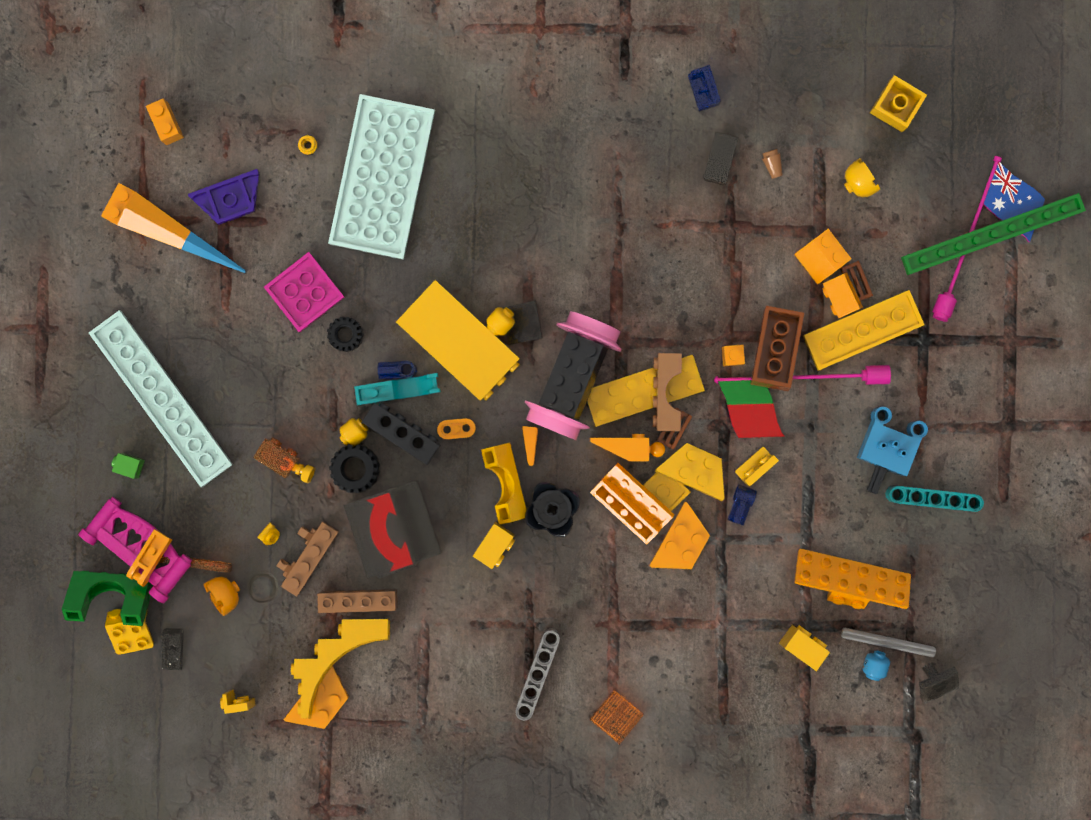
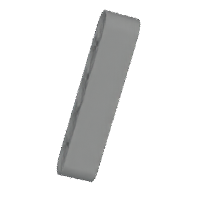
(532, 682)

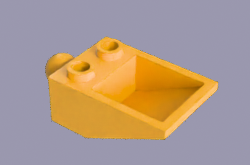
(632, 448)

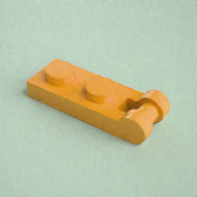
(149, 557)

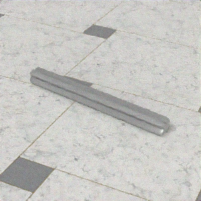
(888, 642)

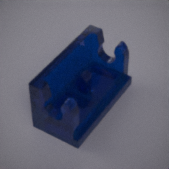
(704, 88)

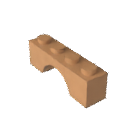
(666, 416)

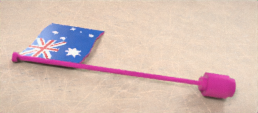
(1005, 198)

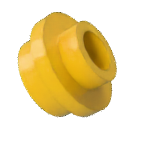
(303, 140)

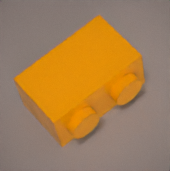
(164, 121)
(842, 295)

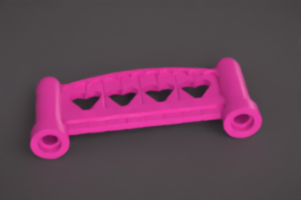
(102, 529)

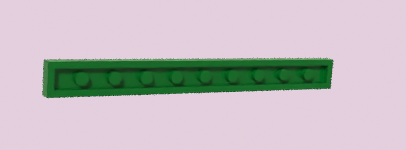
(993, 234)

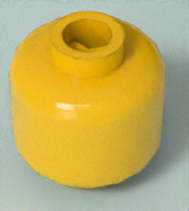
(500, 321)
(353, 432)

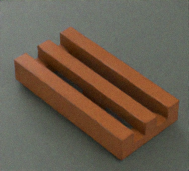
(855, 280)
(673, 445)

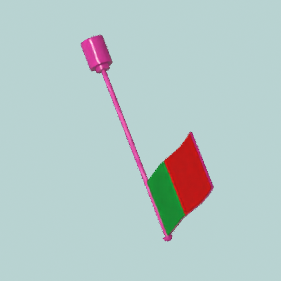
(753, 408)

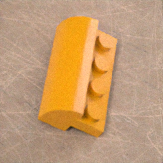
(632, 503)

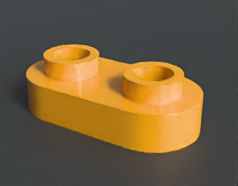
(456, 428)

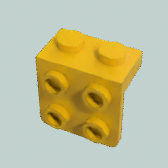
(127, 637)

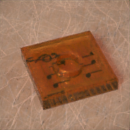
(616, 716)

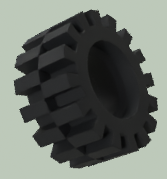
(356, 334)

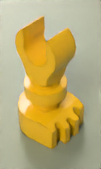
(307, 472)

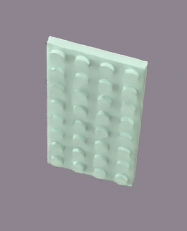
(381, 176)

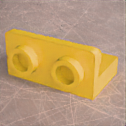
(756, 466)
(233, 705)

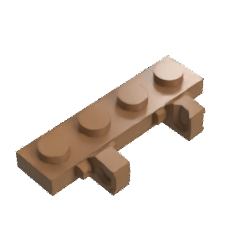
(317, 545)

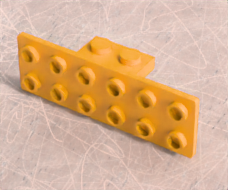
(852, 581)

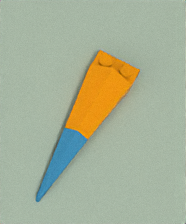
(139, 215)

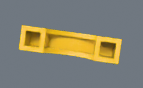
(511, 503)

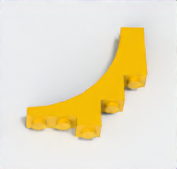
(312, 671)

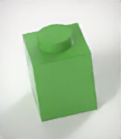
(127, 465)

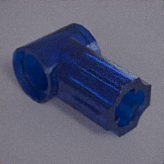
(394, 370)
(743, 500)

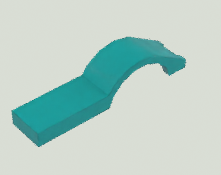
(396, 389)

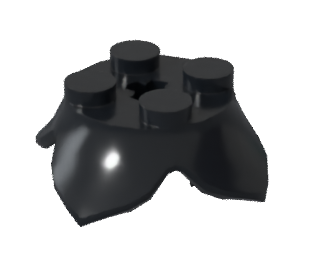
(558, 523)

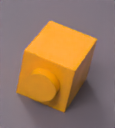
(733, 355)

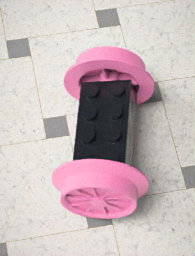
(573, 374)

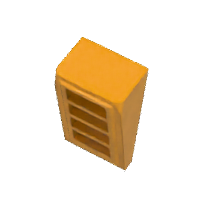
(530, 438)

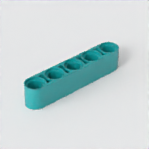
(943, 498)

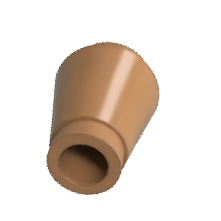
(772, 161)

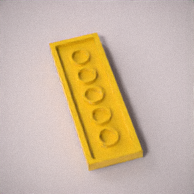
(863, 330)
(636, 392)

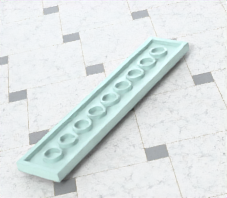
(160, 398)

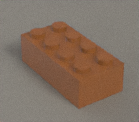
(777, 348)

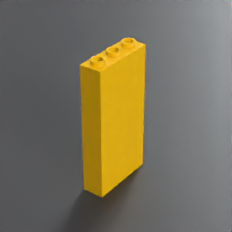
(458, 341)

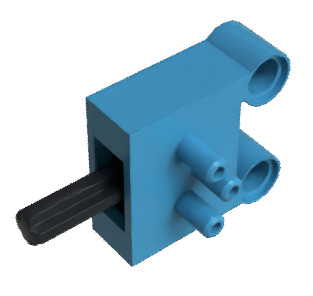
(889, 448)

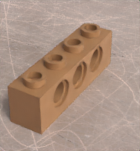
(357, 601)

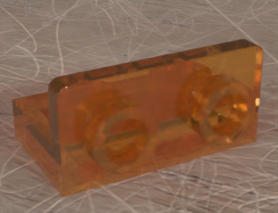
(276, 457)

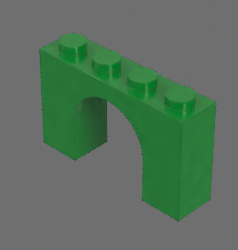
(87, 585)

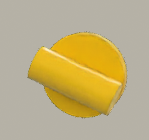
(269, 534)

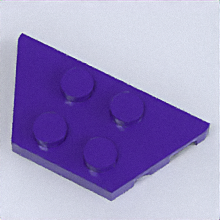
(229, 198)

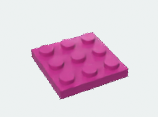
(304, 292)

